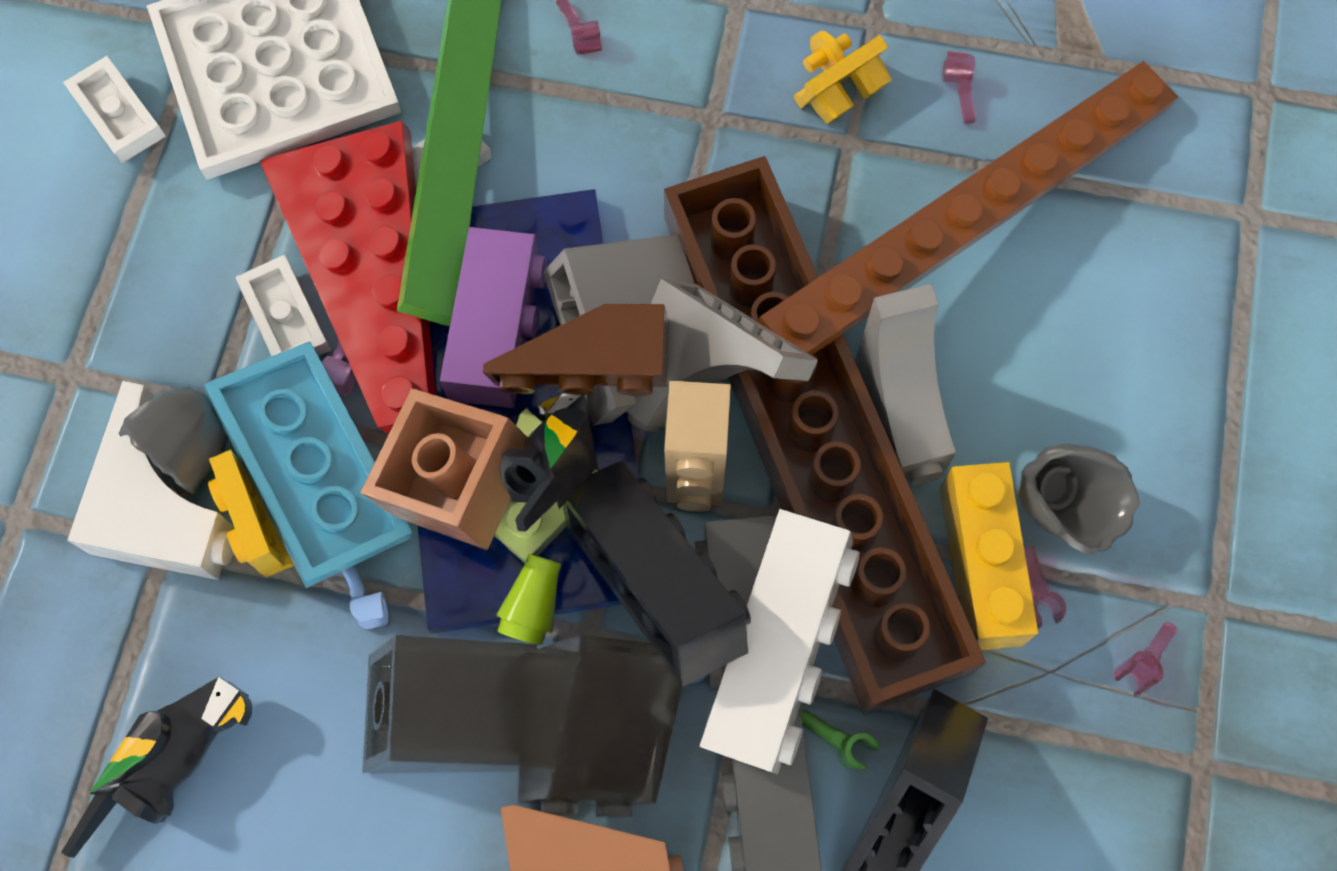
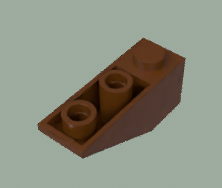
(600, 348)

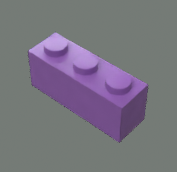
(491, 312)

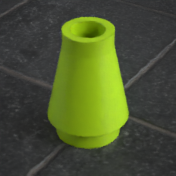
(531, 601)

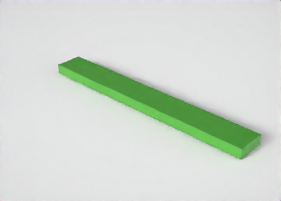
(449, 160)

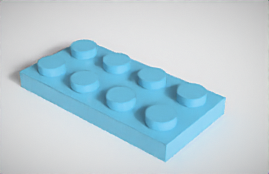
(305, 462)

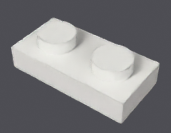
(114, 109)
(281, 307)

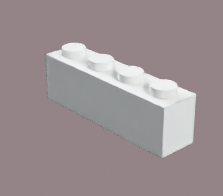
(789, 620)

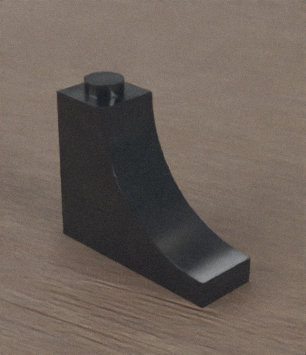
(922, 788)

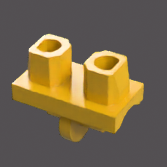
(862, 66)

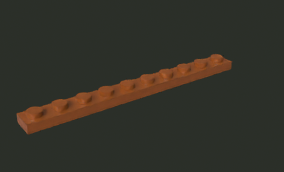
(969, 211)

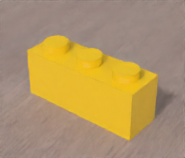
(988, 554)

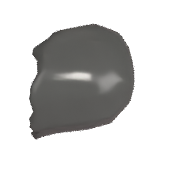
(178, 434)
(1079, 496)

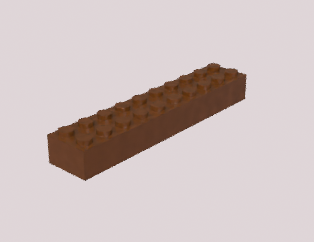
(827, 446)

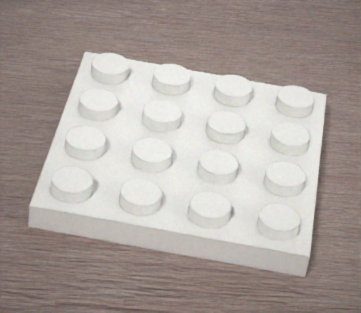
(270, 75)

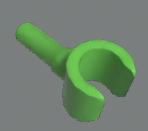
(839, 739)

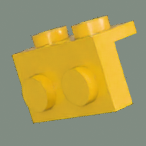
(254, 534)

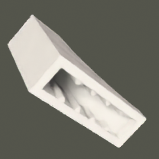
(136, 512)

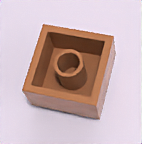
(445, 468)

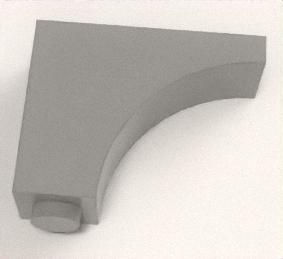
(613, 275)
(712, 343)
(903, 381)

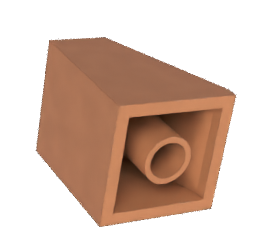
(560, 844)

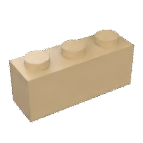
(696, 444)

